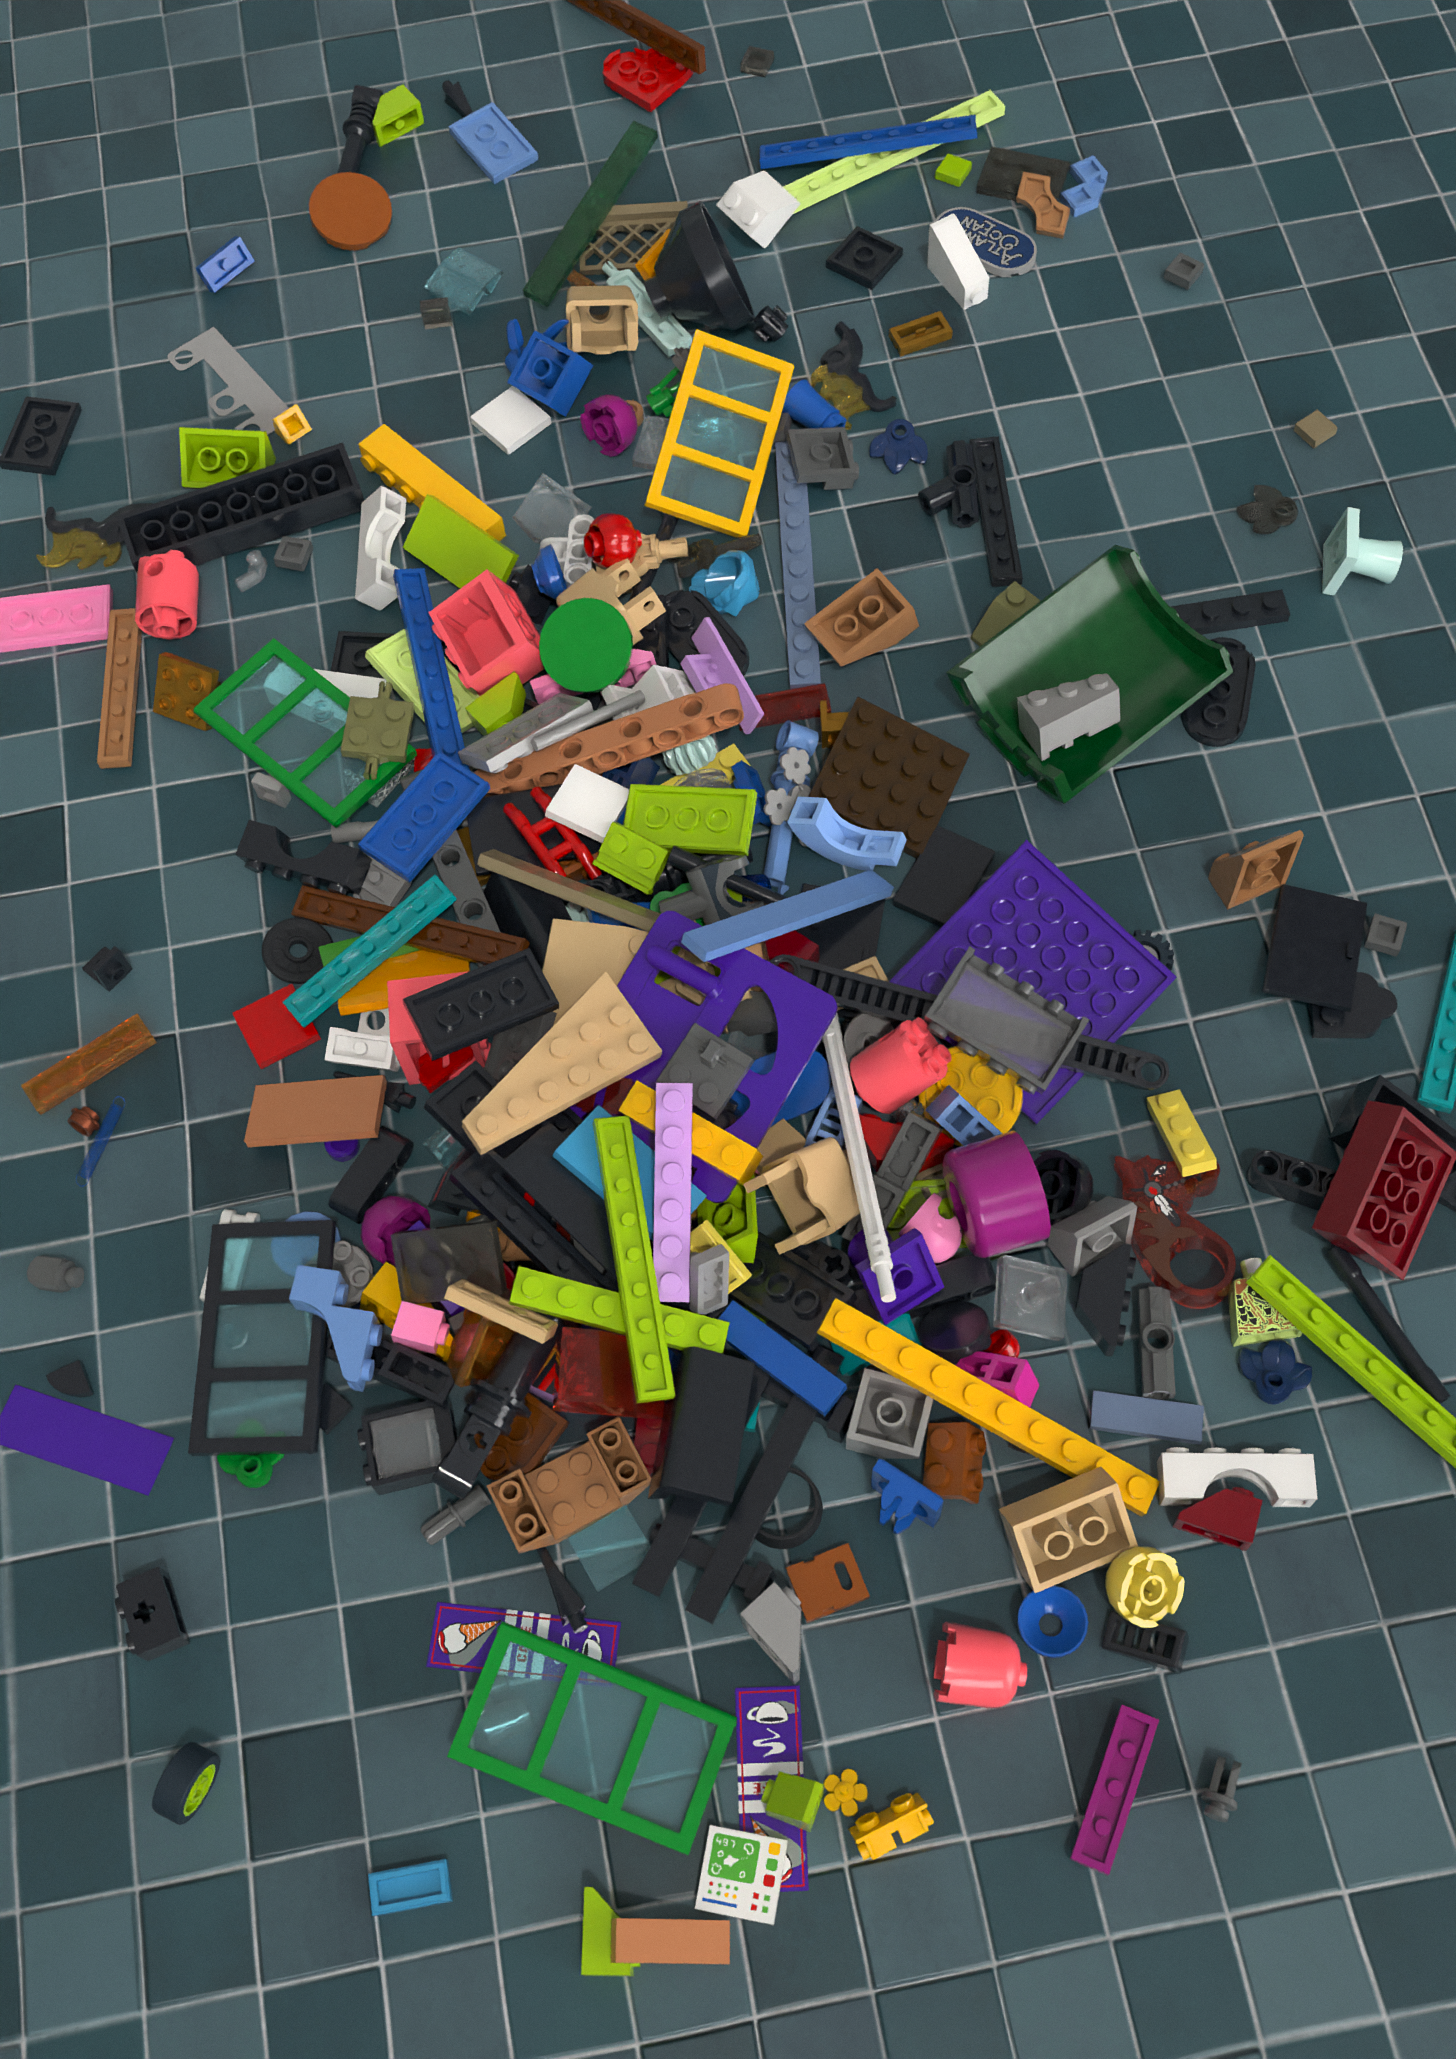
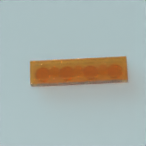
(88, 1064)

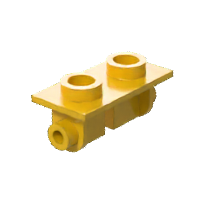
(876, 1828)

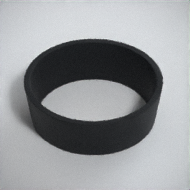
(803, 1535)

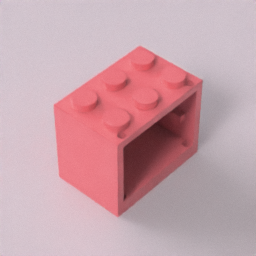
(487, 633)
(405, 1038)

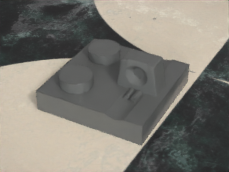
(710, 1066)

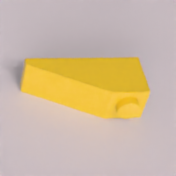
(384, 1299)

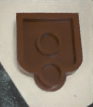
(527, 1442)

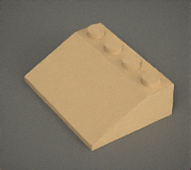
(582, 953)

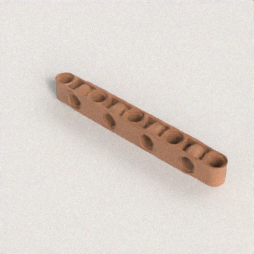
(623, 740)

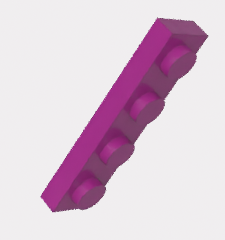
(1114, 1790)

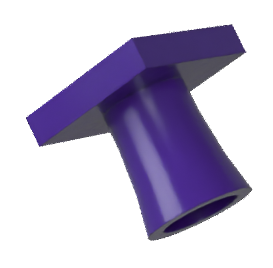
(912, 1273)

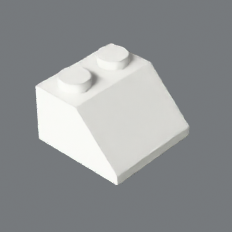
(758, 206)

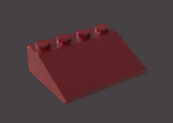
(1385, 1188)

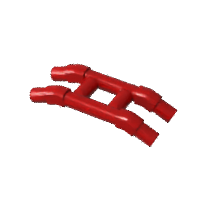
(532, 832)

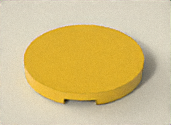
(988, 1092)

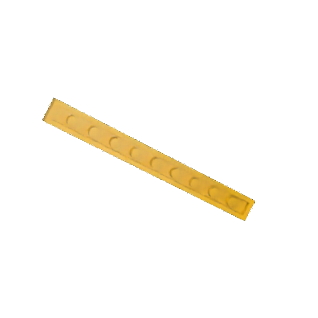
(982, 1402)

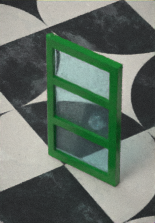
(294, 730)
(593, 1738)

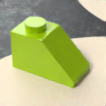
(396, 115)
(498, 705)
(793, 1800)
(597, 1938)

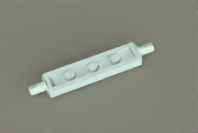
(664, 332)

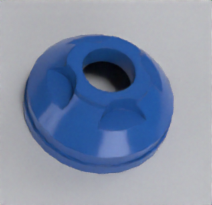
(548, 572)
(1064, 1606)

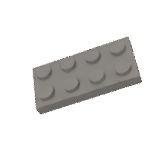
(514, 739)

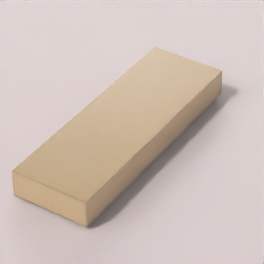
(498, 1310)

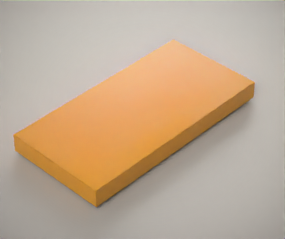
(372, 990)

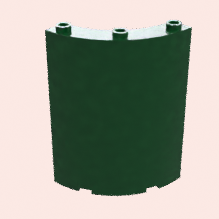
(1090, 625)

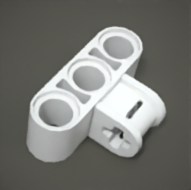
(571, 550)

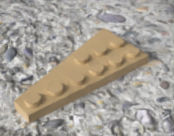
(577, 1057)

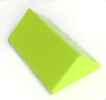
(221, 454)
(734, 1221)

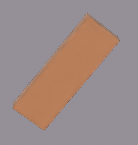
(670, 1941)

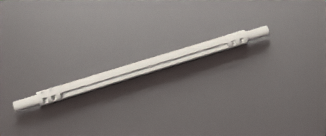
(868, 1204)

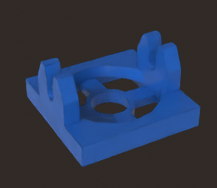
(904, 1497)

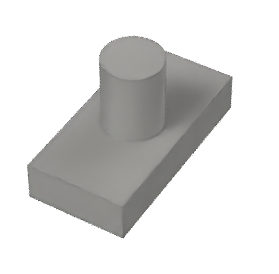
(709, 1280)

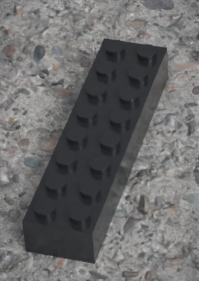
(246, 509)

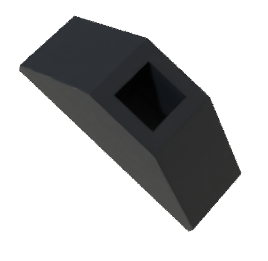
(1104, 1298)

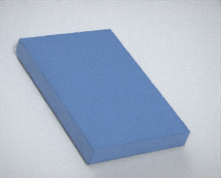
(493, 143)

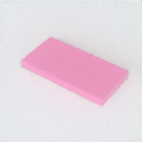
(55, 618)

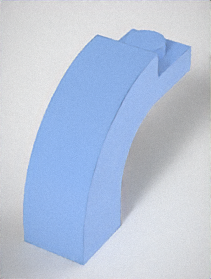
(840, 841)

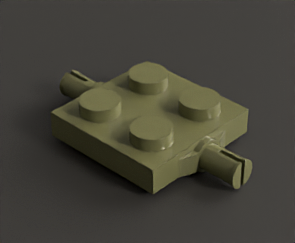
(377, 730)

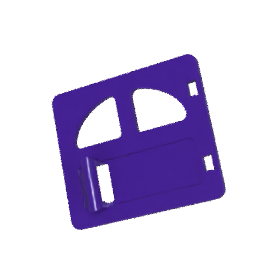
(800, 1011)

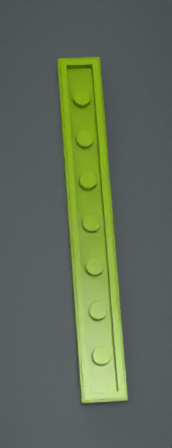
(633, 1260)
(1356, 1356)

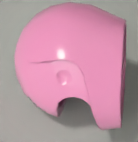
(940, 1234)

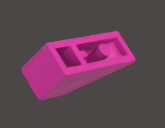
(1004, 1373)

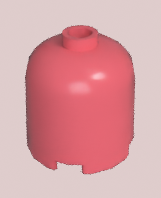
(977, 1667)

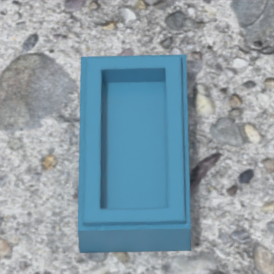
(410, 1887)

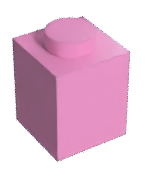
(420, 1328)

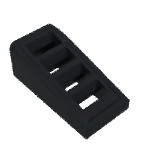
(1172, 1664)

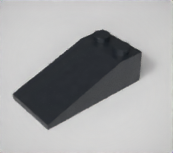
(1383, 1091)

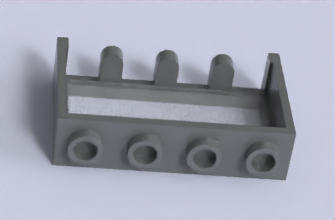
(1004, 1023)

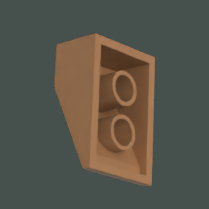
(863, 620)
(1254, 868)

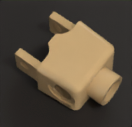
(606, 332)
(609, 586)
(811, 1190)

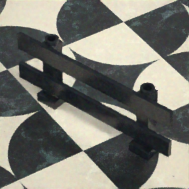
(725, 1564)

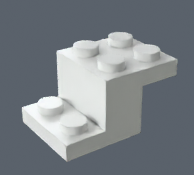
(658, 686)

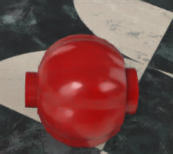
(613, 538)

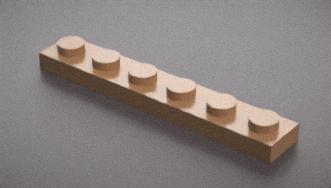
(119, 690)

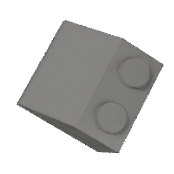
(1092, 1233)
(777, 1628)

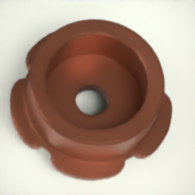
(84, 1120)

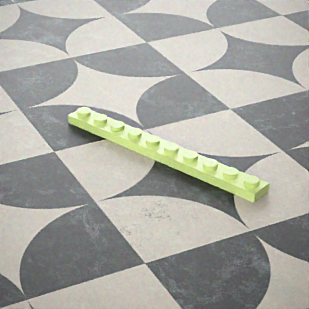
(859, 168)

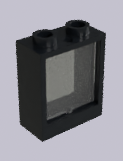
(406, 1444)

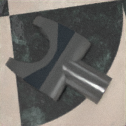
(709, 892)

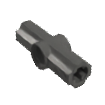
(1156, 1364)

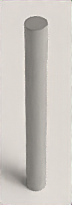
(587, 720)

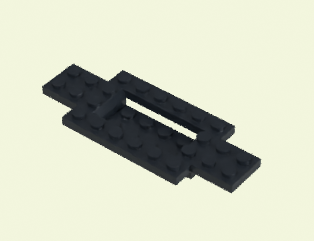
(555, 1188)

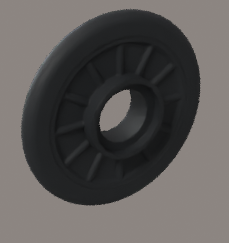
(282, 937)

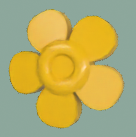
(844, 1792)

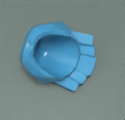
(728, 582)

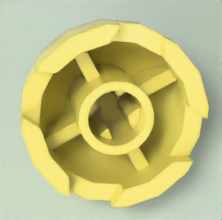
(1144, 1585)

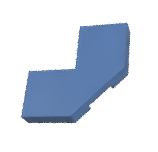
(1091, 180)

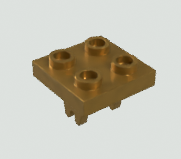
(181, 687)

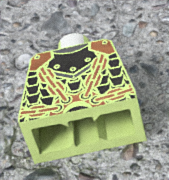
(1252, 1316)

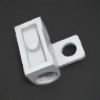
(363, 1048)

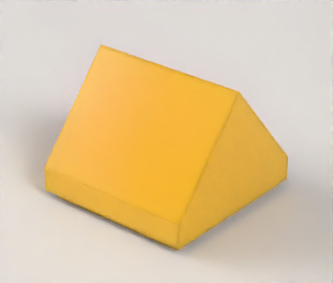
(291, 424)

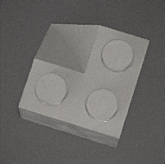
(888, 1418)

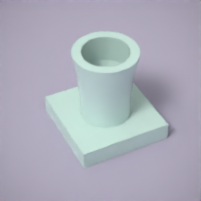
(1348, 552)

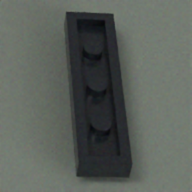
(1235, 612)

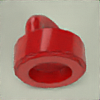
(1004, 1344)

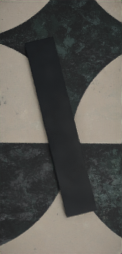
(995, 512)

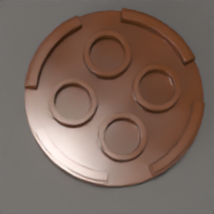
(350, 210)

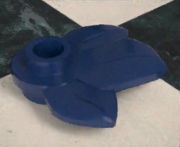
(899, 449)
(1274, 1366)

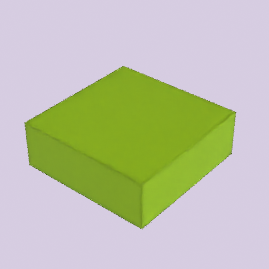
(953, 170)

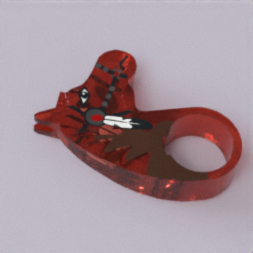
(1166, 1228)

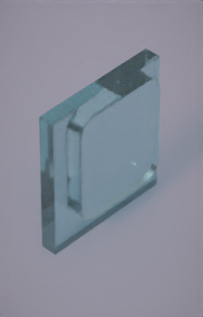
(611, 1547)

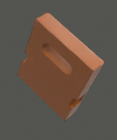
(819, 1586)

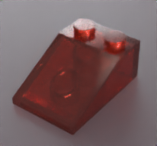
(596, 1376)

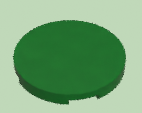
(586, 645)

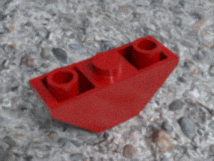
(881, 1135)

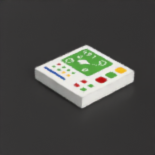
(741, 1875)

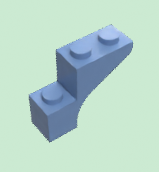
(352, 1330)

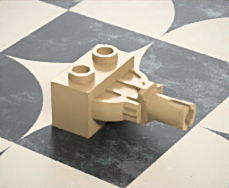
(653, 552)

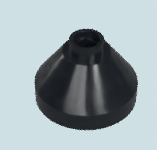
(698, 275)

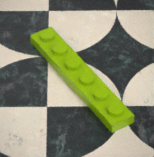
(603, 1310)

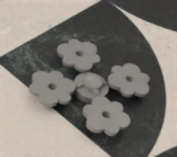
(777, 802)

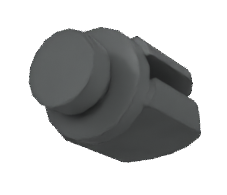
(54, 1274)
(1218, 1802)

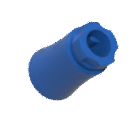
(810, 408)

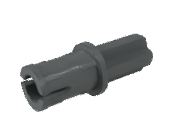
(454, 1515)

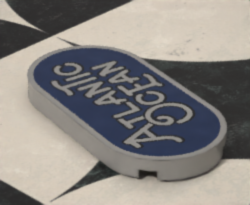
(998, 245)

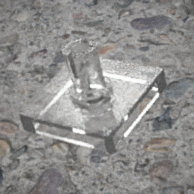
(1030, 1298)

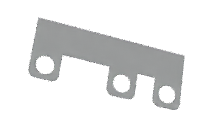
(243, 382)

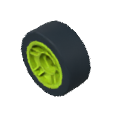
(185, 1783)

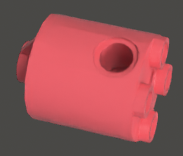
(167, 595)
(899, 1066)

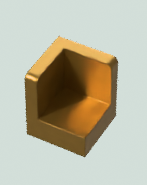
(830, 725)

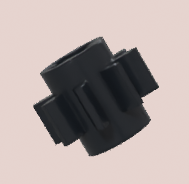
(770, 323)

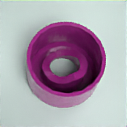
(996, 1194)

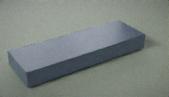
(1146, 1417)

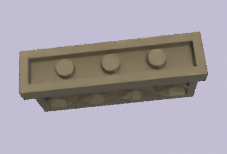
(633, 220)

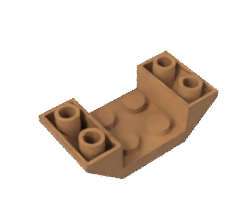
(571, 1489)

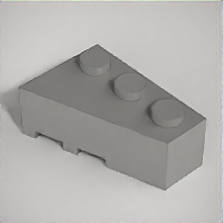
(1068, 711)

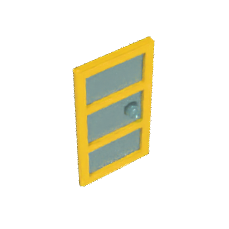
(719, 435)

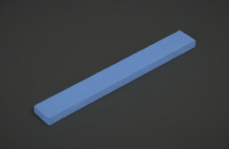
(786, 915)

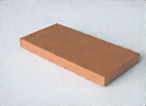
(316, 1111)

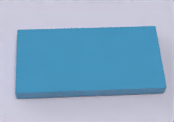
(580, 1157)

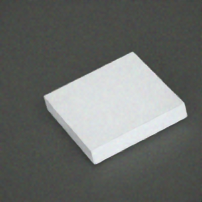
(510, 420)
(588, 803)

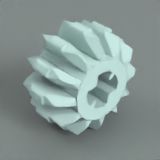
(690, 756)

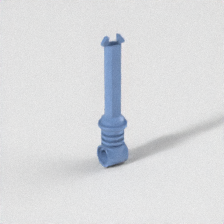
(781, 835)

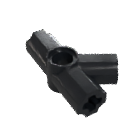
(956, 489)

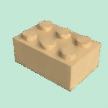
(1068, 1529)

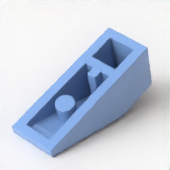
(960, 1118)

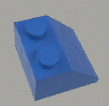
(550, 373)

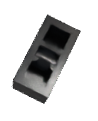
(166, 1628)

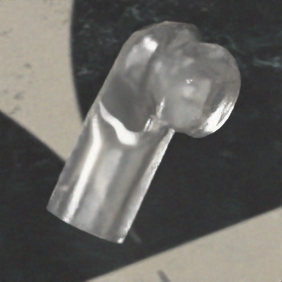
(255, 573)

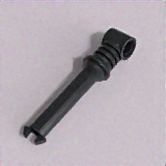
(359, 127)

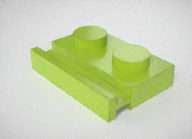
(632, 857)

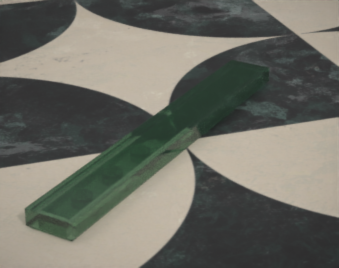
(590, 213)

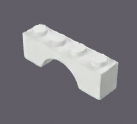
(379, 523)
(1283, 1477)

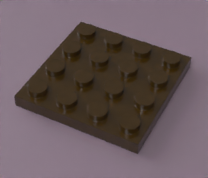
(889, 775)

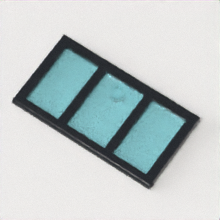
(257, 1352)

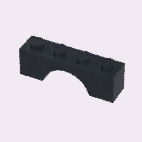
(337, 866)

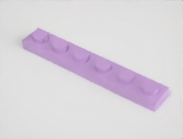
(673, 1190)

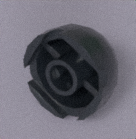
(1065, 1183)

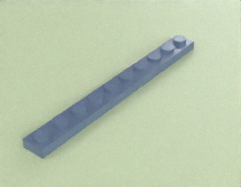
(797, 572)

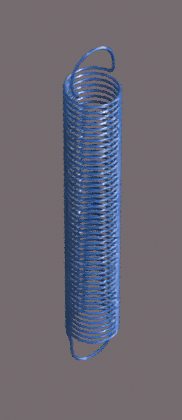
(112, 1114)

